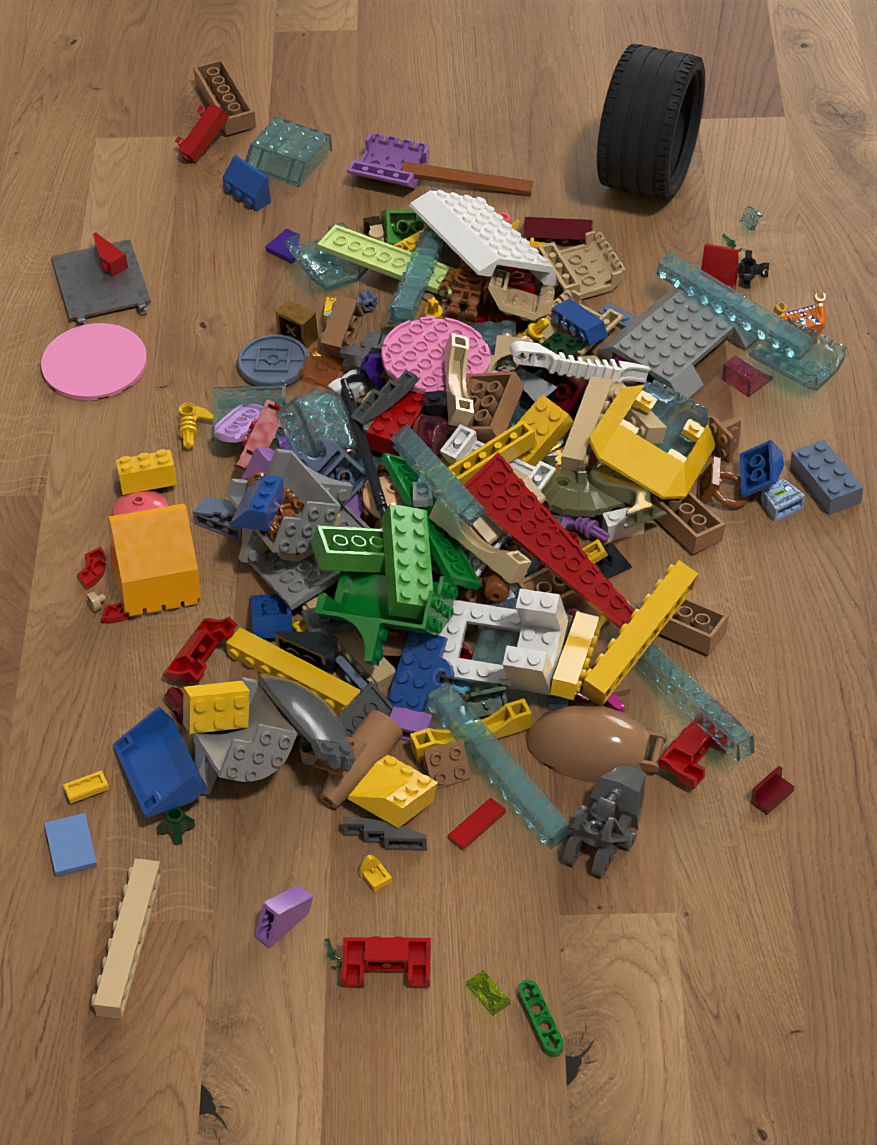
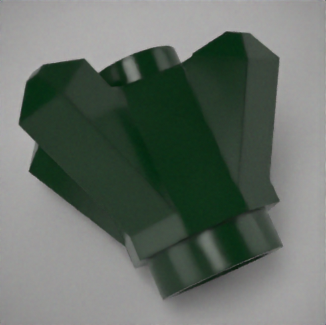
(176, 824)

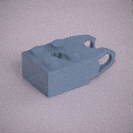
(334, 462)

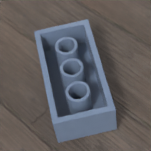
(826, 477)

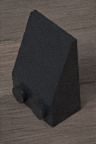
(311, 647)

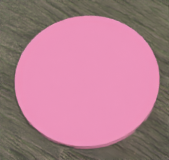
(420, 349)
(94, 361)

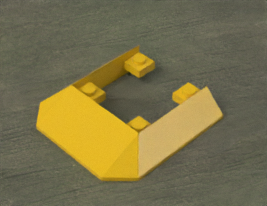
(659, 472)

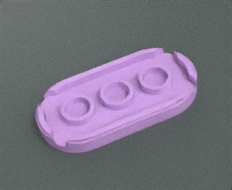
(236, 423)

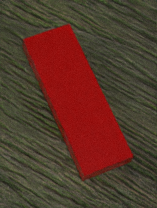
(476, 823)

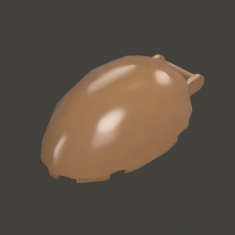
(592, 742)

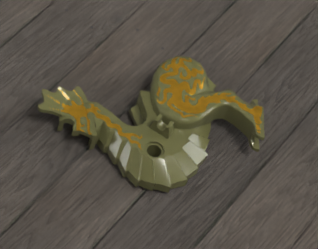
(595, 491)

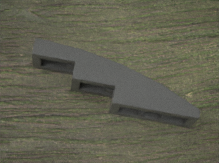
(381, 400)
(384, 832)

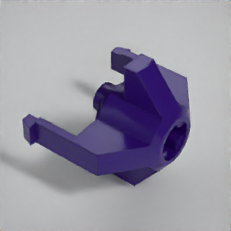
(373, 367)

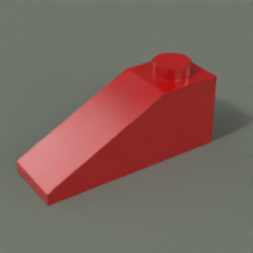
(110, 257)

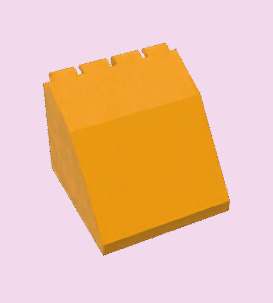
(154, 560)

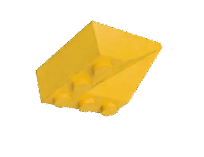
(394, 791)

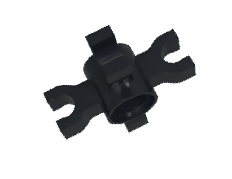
(749, 268)

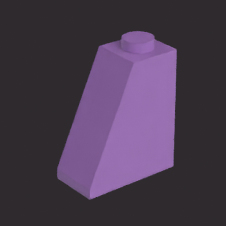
(282, 914)

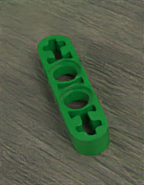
(538, 1018)

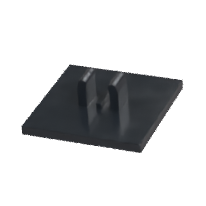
(613, 563)

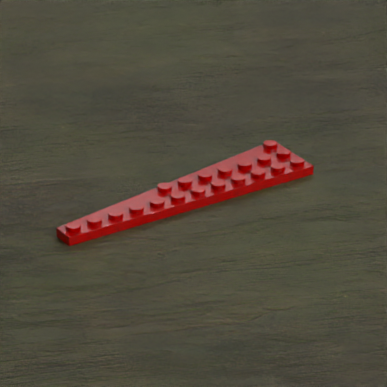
(539, 533)

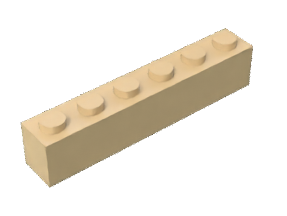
(591, 410)

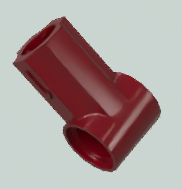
(174, 698)

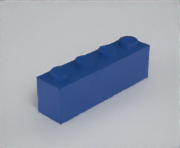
(579, 322)

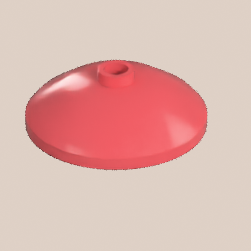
(138, 502)

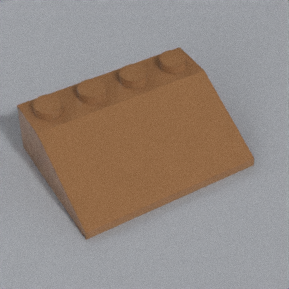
(493, 403)

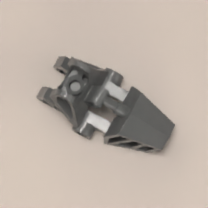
(596, 823)

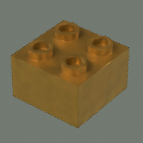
(297, 323)

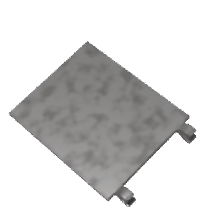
(93, 292)

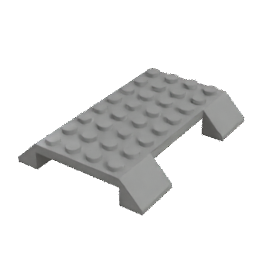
(674, 338)

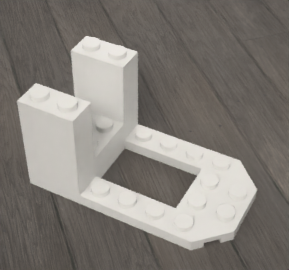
(528, 666)

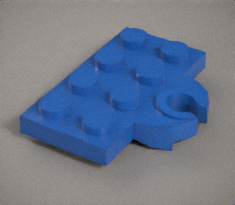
(419, 671)

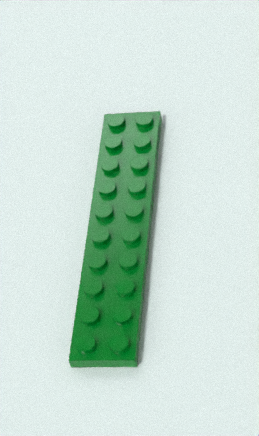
(444, 549)

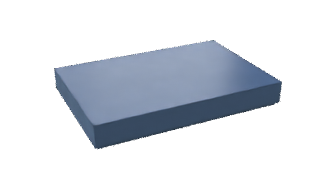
(70, 844)

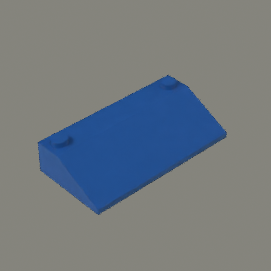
(159, 764)

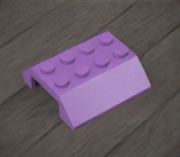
(385, 160)

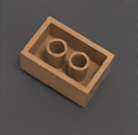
(341, 326)

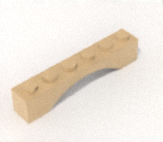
(458, 402)
(508, 564)

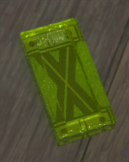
(488, 993)

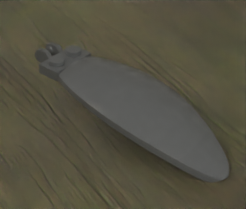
(312, 718)

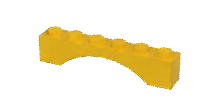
(506, 721)

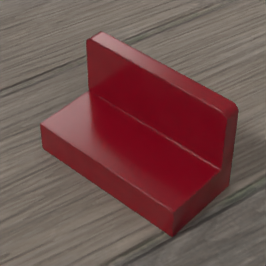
(771, 791)

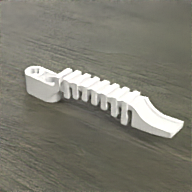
(525, 354)

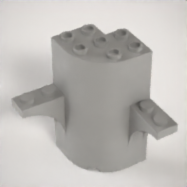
(295, 533)
(250, 751)

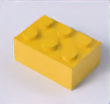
(146, 471)
(216, 707)

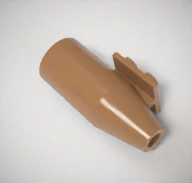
(369, 744)

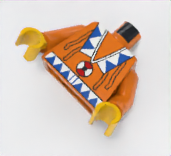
(810, 315)

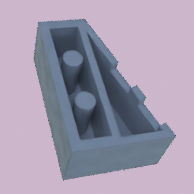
(216, 516)

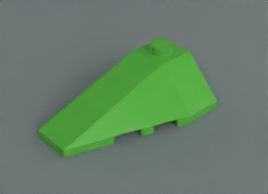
(400, 224)

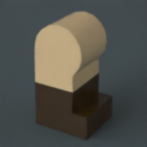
(374, 227)

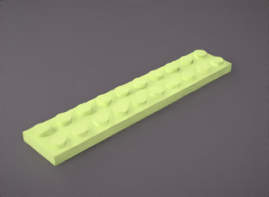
(376, 255)

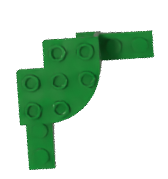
(364, 602)

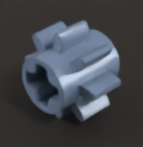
(367, 300)

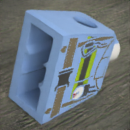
(782, 499)

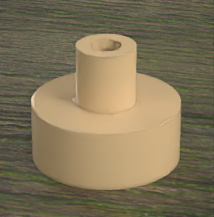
(95, 601)

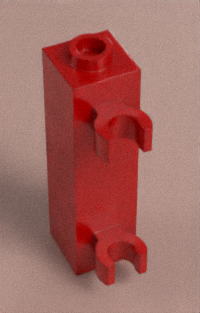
(202, 133)

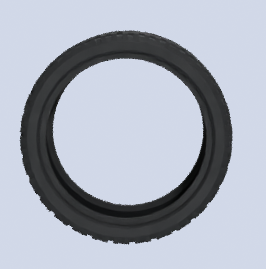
(650, 121)

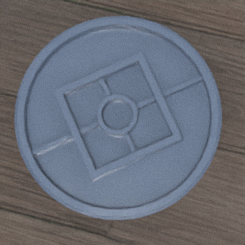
(272, 360)

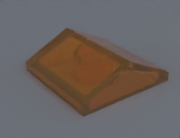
(320, 368)

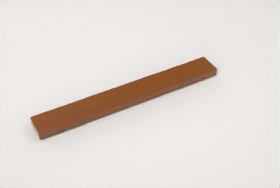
(469, 178)

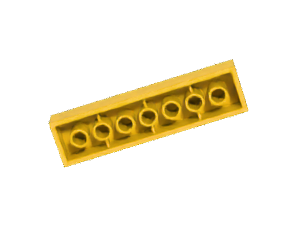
(639, 633)

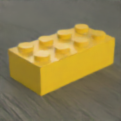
(549, 426)

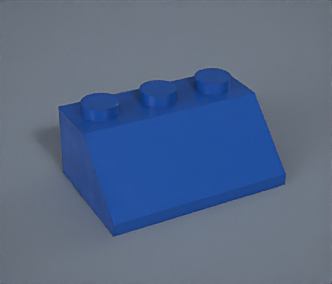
(247, 184)
(259, 504)

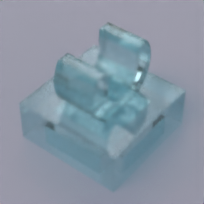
(750, 218)

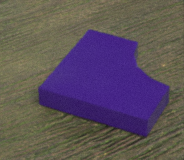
(278, 248)

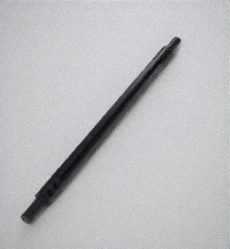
(364, 449)

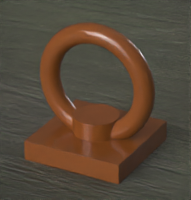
(710, 482)

